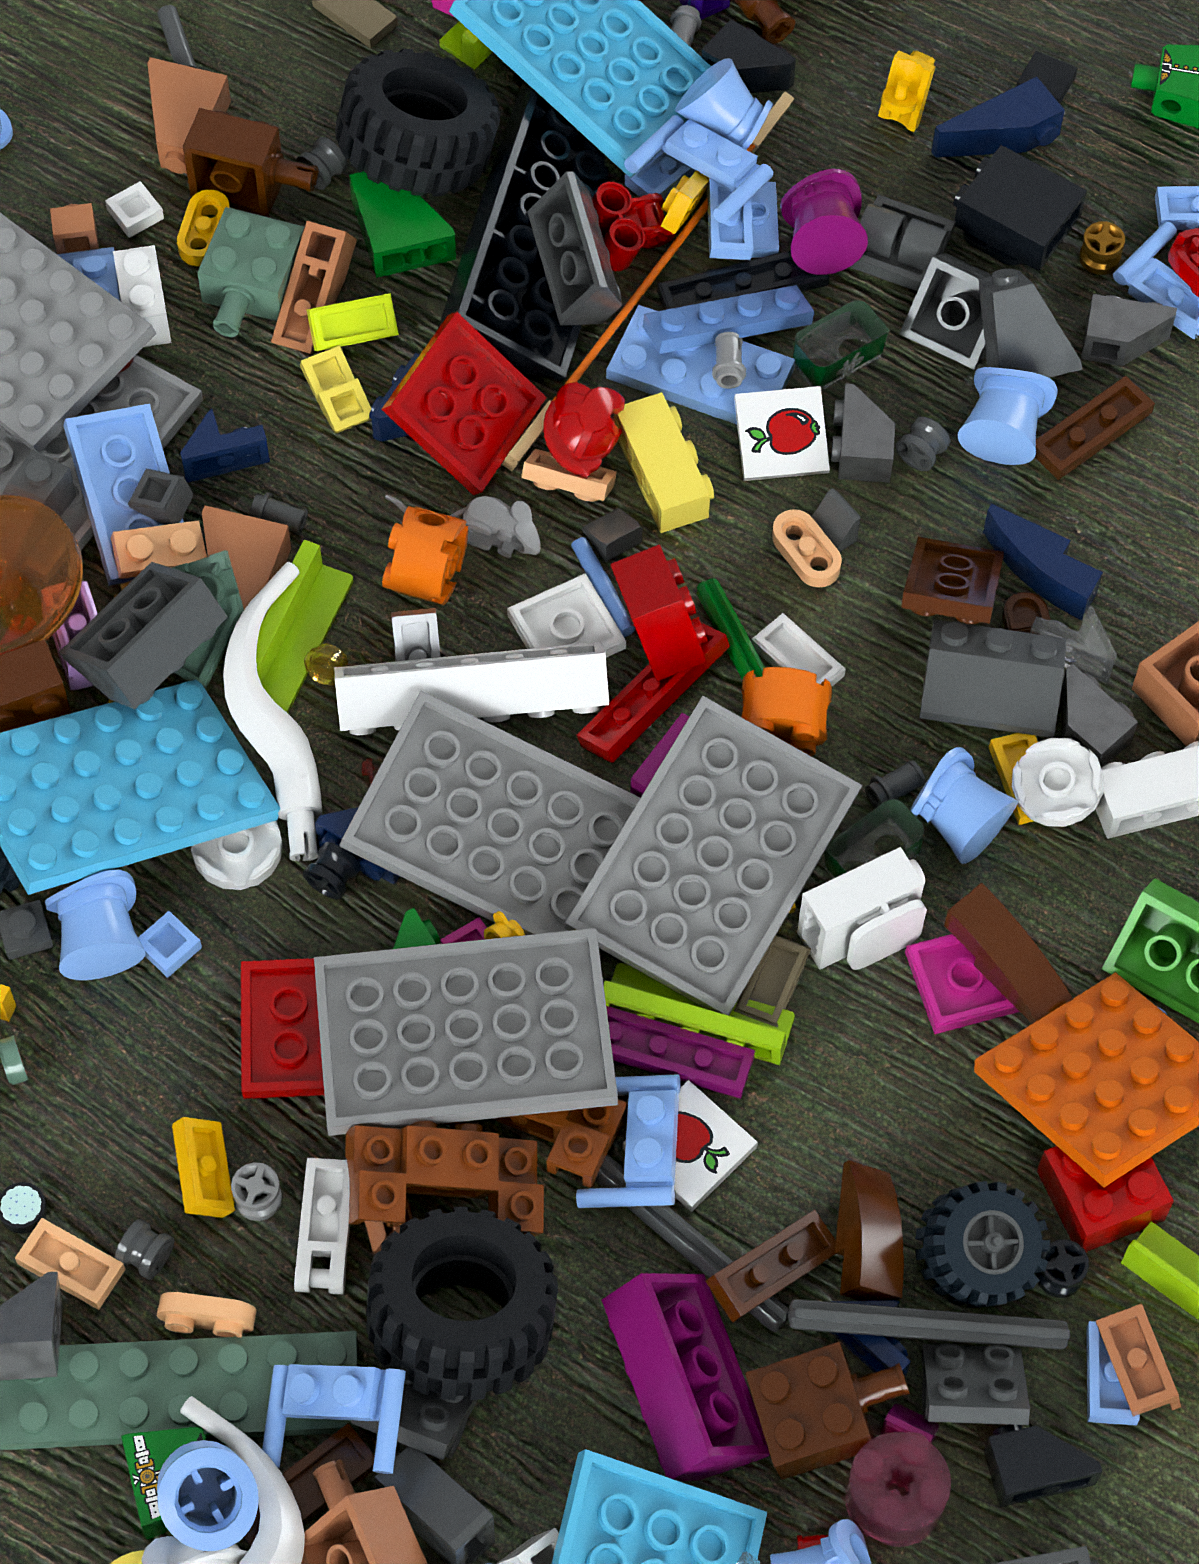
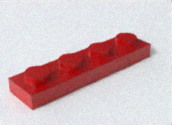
(644, 703)

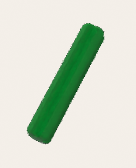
(726, 621)

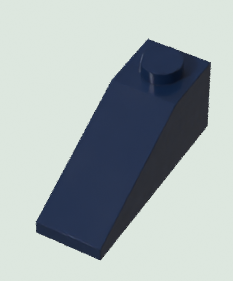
(1014, 119)

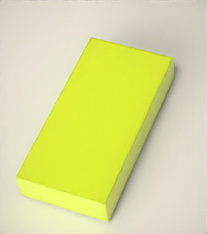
(352, 322)

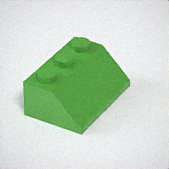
(1161, 948)

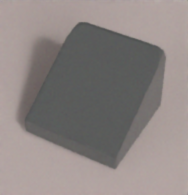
(161, 496)
(837, 520)
(613, 533)

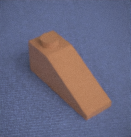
(313, 283)

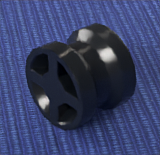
(332, 870)
(1063, 1257)

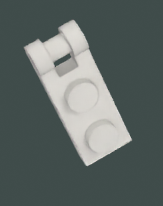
(323, 1226)

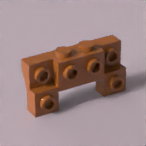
(578, 1136)
(441, 1163)

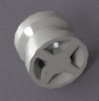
(256, 1180)

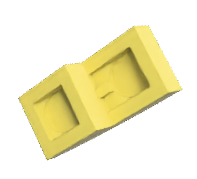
(336, 389)

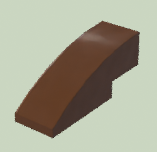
(1006, 954)
(869, 1235)

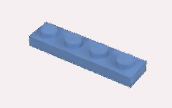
(743, 314)

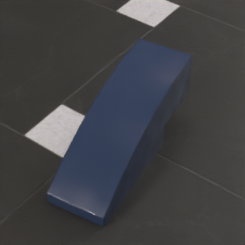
(1042, 561)

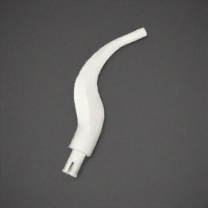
(269, 727)
(280, 1525)

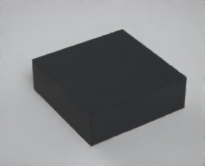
(1053, 73)

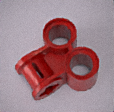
(629, 222)

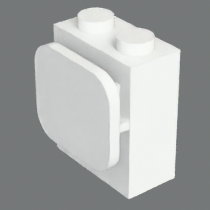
(864, 912)

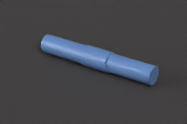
(602, 585)

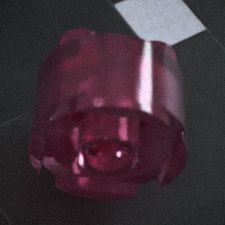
(909, 1463)

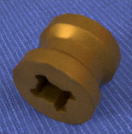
(1109, 240)

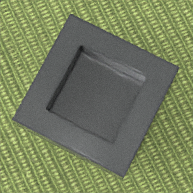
(24, 930)

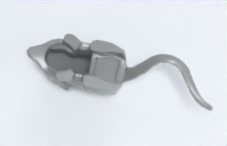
(496, 524)

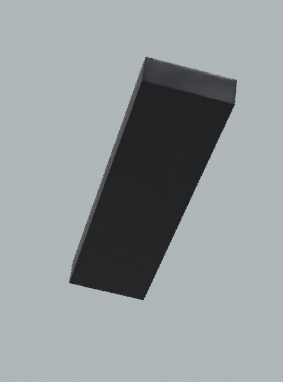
(737, 280)

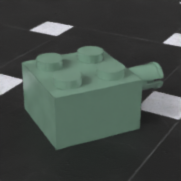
(247, 268)

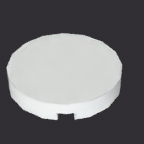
(1057, 782)
(240, 857)

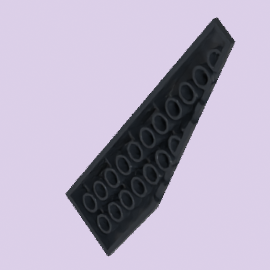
(501, 273)

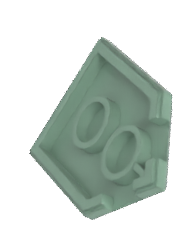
(220, 579)

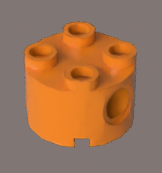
(426, 555)
(788, 705)

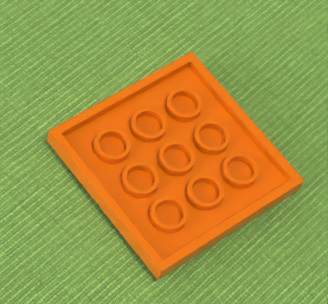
(1101, 1078)

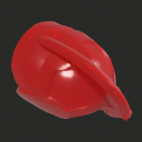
(581, 428)

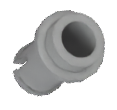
(685, 22)
(728, 367)

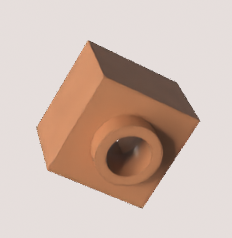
(74, 228)

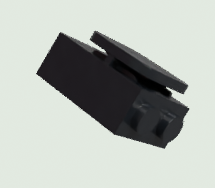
(1017, 209)

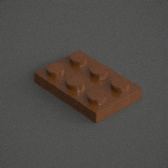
(952, 580)

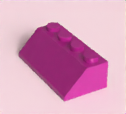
(685, 1375)

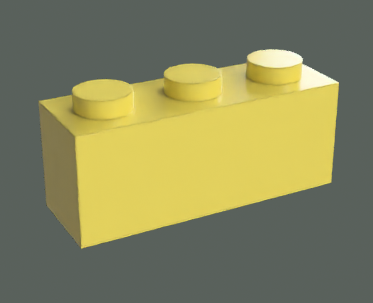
(663, 462)

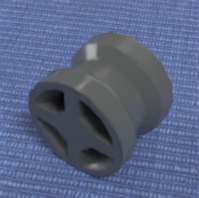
(327, 158)
(923, 444)
(144, 1249)

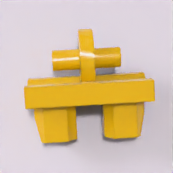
(907, 88)

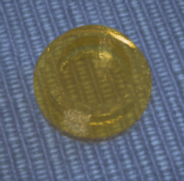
(321, 663)

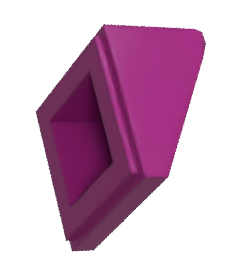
(905, 1420)

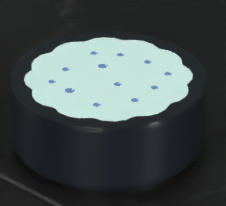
(22, 1207)

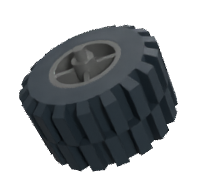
(982, 1244)

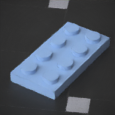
(687, 373)
(109, 459)

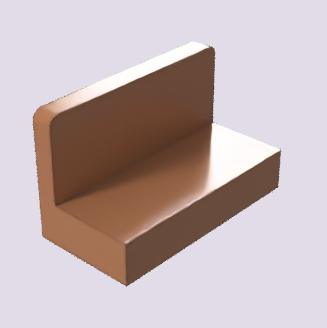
(1138, 1360)

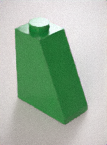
(399, 228)

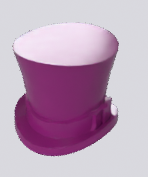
(825, 222)

